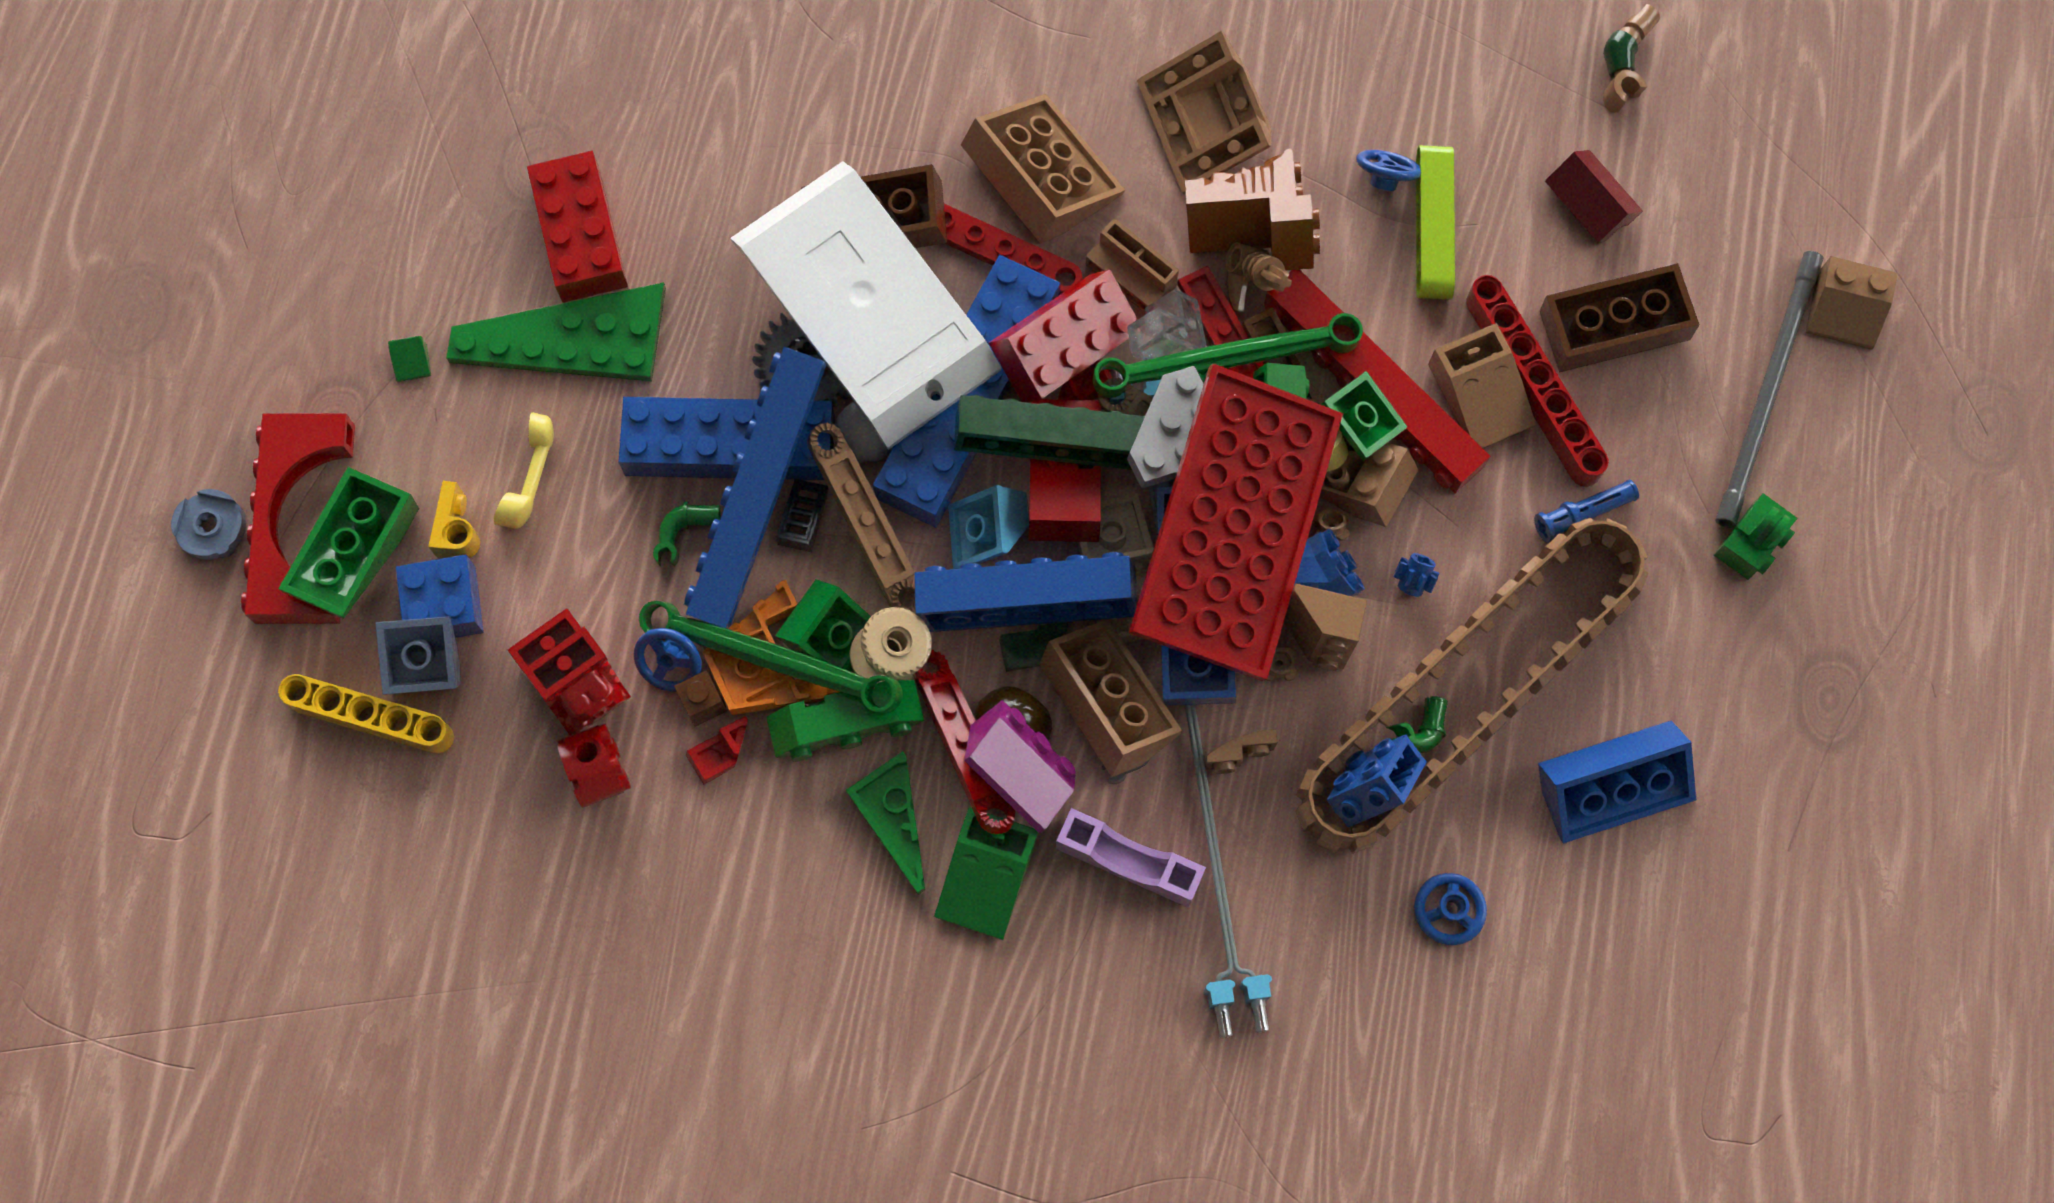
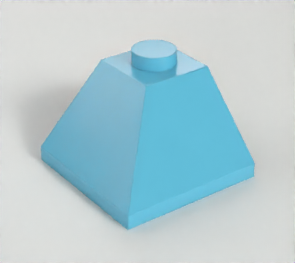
(986, 524)

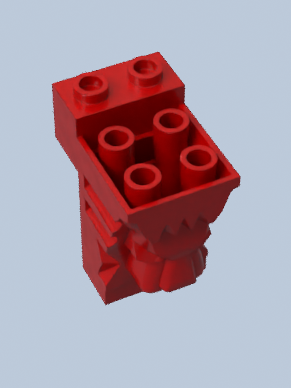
(569, 672)

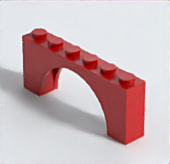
(287, 451)

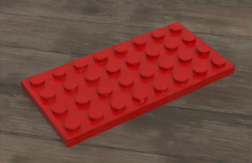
(1236, 523)

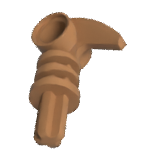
(1255, 265)

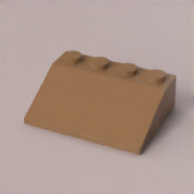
(1040, 166)

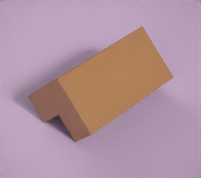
(1134, 264)

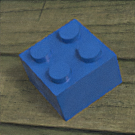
(442, 590)

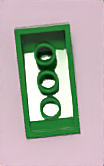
(349, 542)

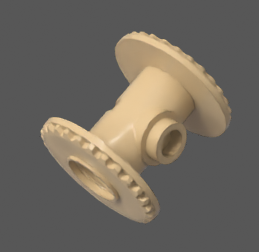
(891, 645)

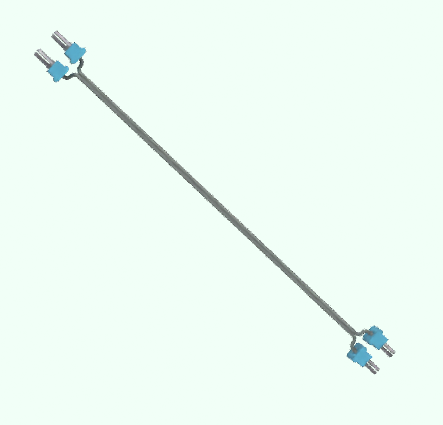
(1220, 992)

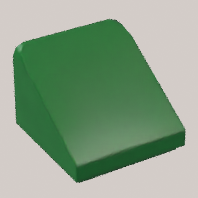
(409, 358)

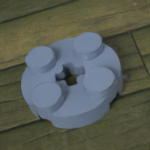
(219, 541)

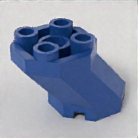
(1327, 567)

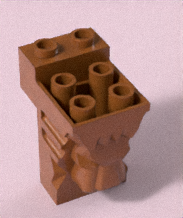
(1257, 210)

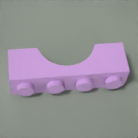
(1146, 867)

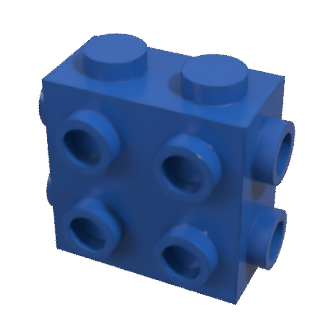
(1376, 780)

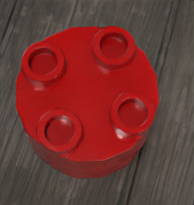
(593, 765)

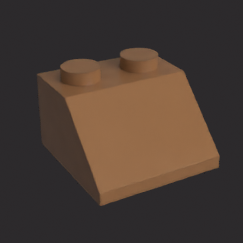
(1851, 302)

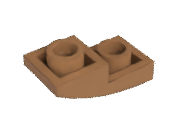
(1230, 754)

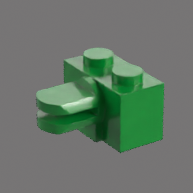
(1756, 536)

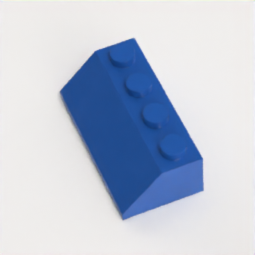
(1618, 781)

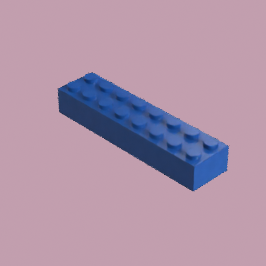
(924, 466)

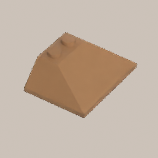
(1206, 110)

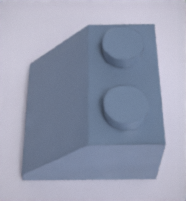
(418, 655)

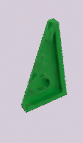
(888, 808)

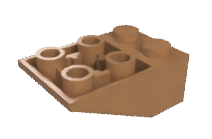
(1483, 386)
(1371, 486)

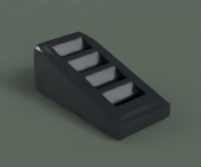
(797, 540)

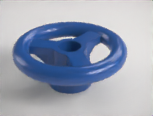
(1389, 169)
(671, 653)
(1460, 900)

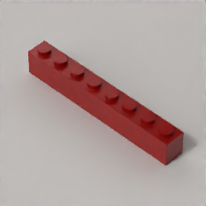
(1430, 431)

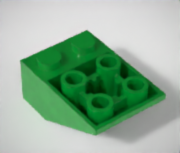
(986, 876)

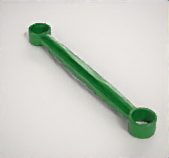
(1229, 354)
(773, 656)

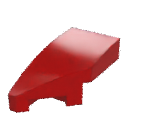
(1081, 385)
(718, 753)

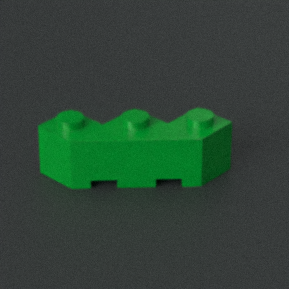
(841, 721)

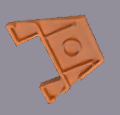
(752, 687)

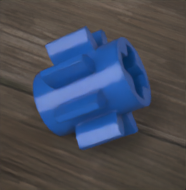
(1416, 575)

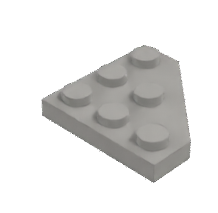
(1166, 428)

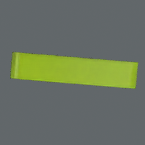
(1435, 223)

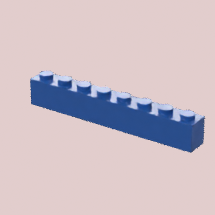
(755, 488)

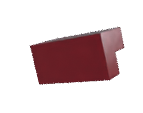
(1593, 195)

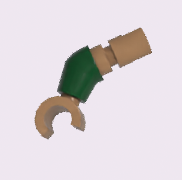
(1620, 58)

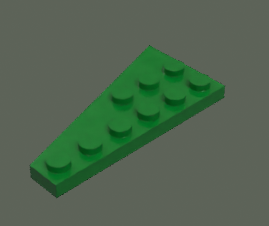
(587, 337)

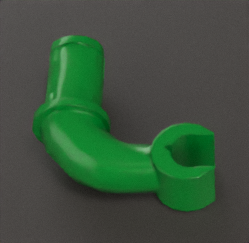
(682, 517)
(1432, 727)

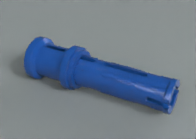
(1575, 512)

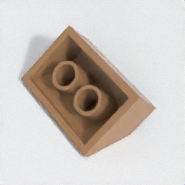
(1325, 625)

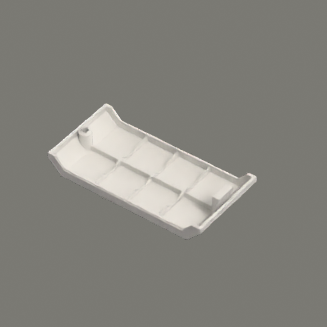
(868, 303)

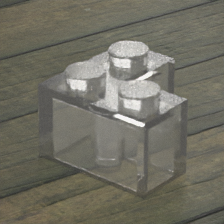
(1168, 327)

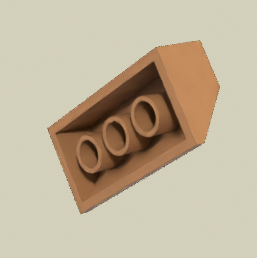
(1109, 696)

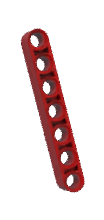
(1539, 396)

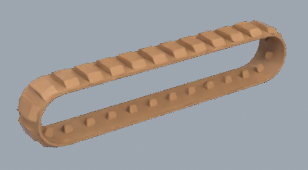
(1605, 533)

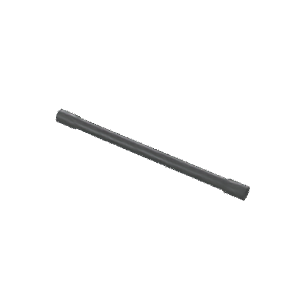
(1734, 496)

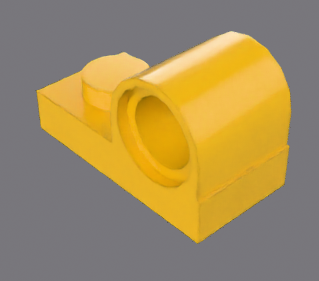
(448, 524)

